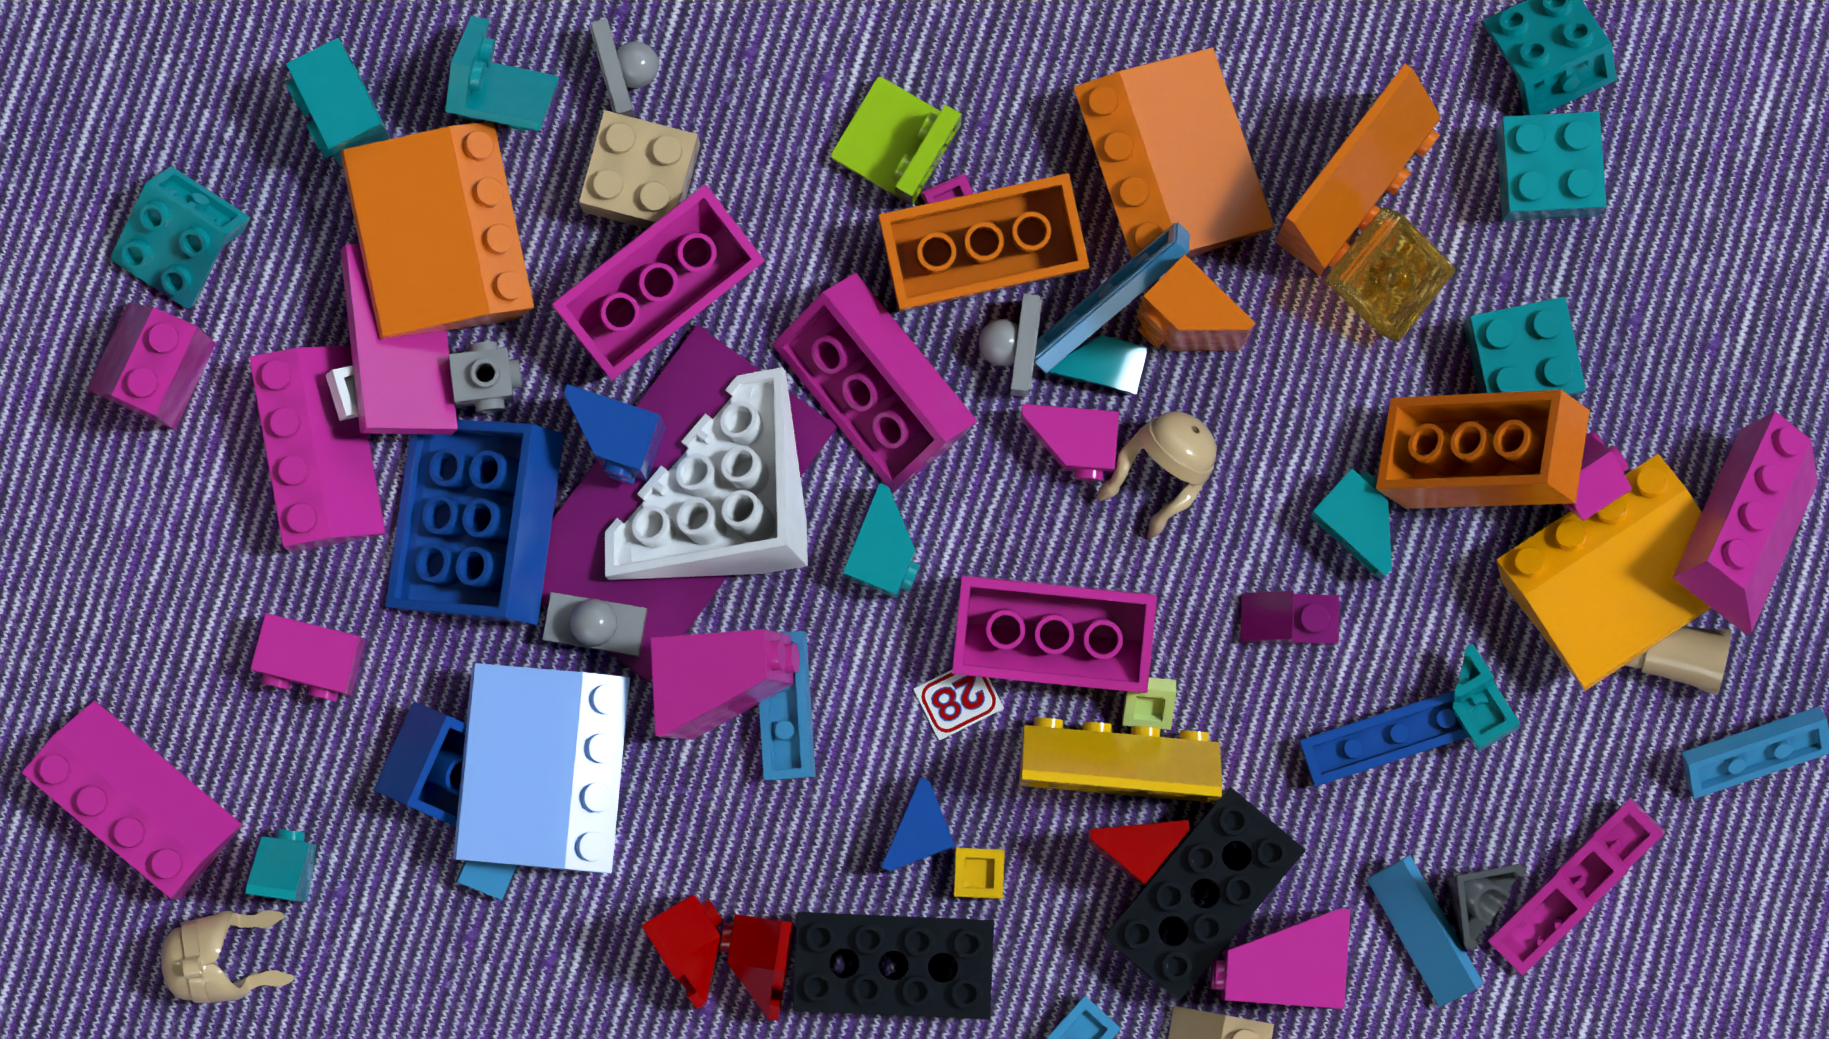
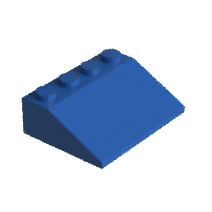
(476, 522)

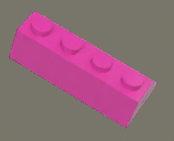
(657, 282)
(874, 381)
(315, 462)
(1750, 520)
(1054, 633)
(132, 799)

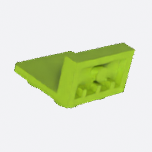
(896, 140)

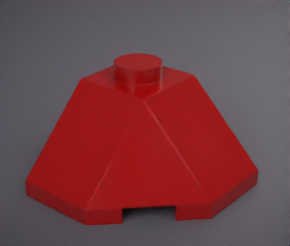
(689, 944)
(759, 958)

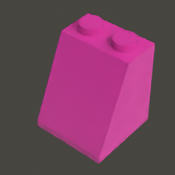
(152, 364)
(716, 677)
(1289, 966)

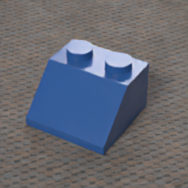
(619, 434)
(426, 764)

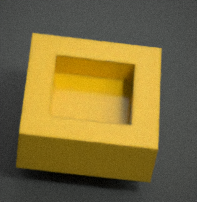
(979, 873)

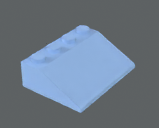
(541, 768)

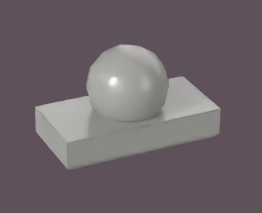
(629, 66)
(1007, 343)
(595, 624)

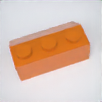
(1192, 313)

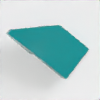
(1105, 364)
(1480, 703)

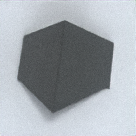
(1477, 899)

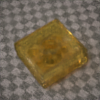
(1416, 267)

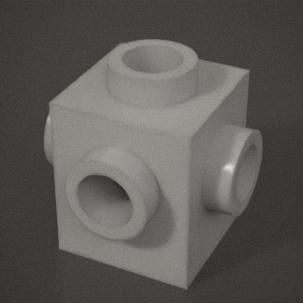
(471, 365)

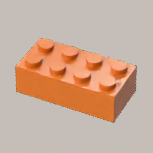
(983, 242)
(1483, 449)

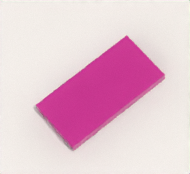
(399, 381)

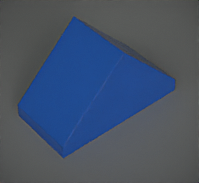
(920, 831)

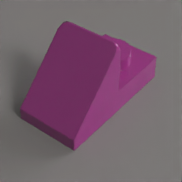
(1289, 618)

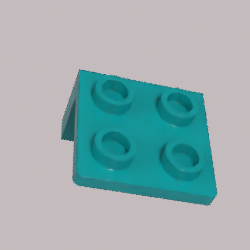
(1553, 51)
(495, 90)
(177, 235)

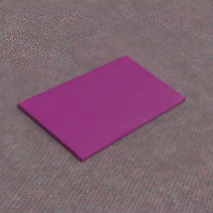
(681, 395)

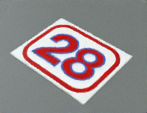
(957, 702)

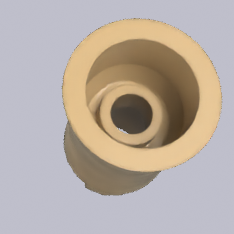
(1689, 657)

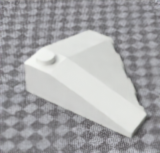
(727, 500)

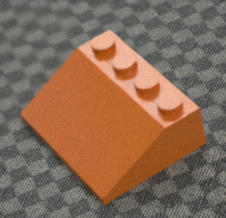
(1174, 153)
(1360, 173)
(437, 230)

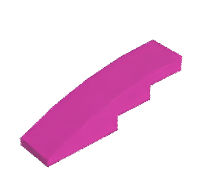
(1576, 886)

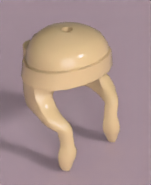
(1179, 446)
(191, 955)

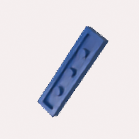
(1381, 739)

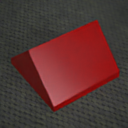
(1138, 848)

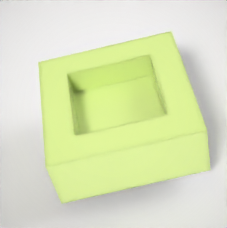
(1151, 708)

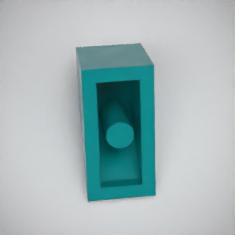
(1358, 521)
(883, 549)
(283, 867)

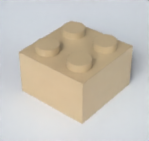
(638, 170)

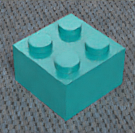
(336, 97)
(1551, 166)
(1525, 349)

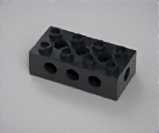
(1238, 893)
(873, 936)

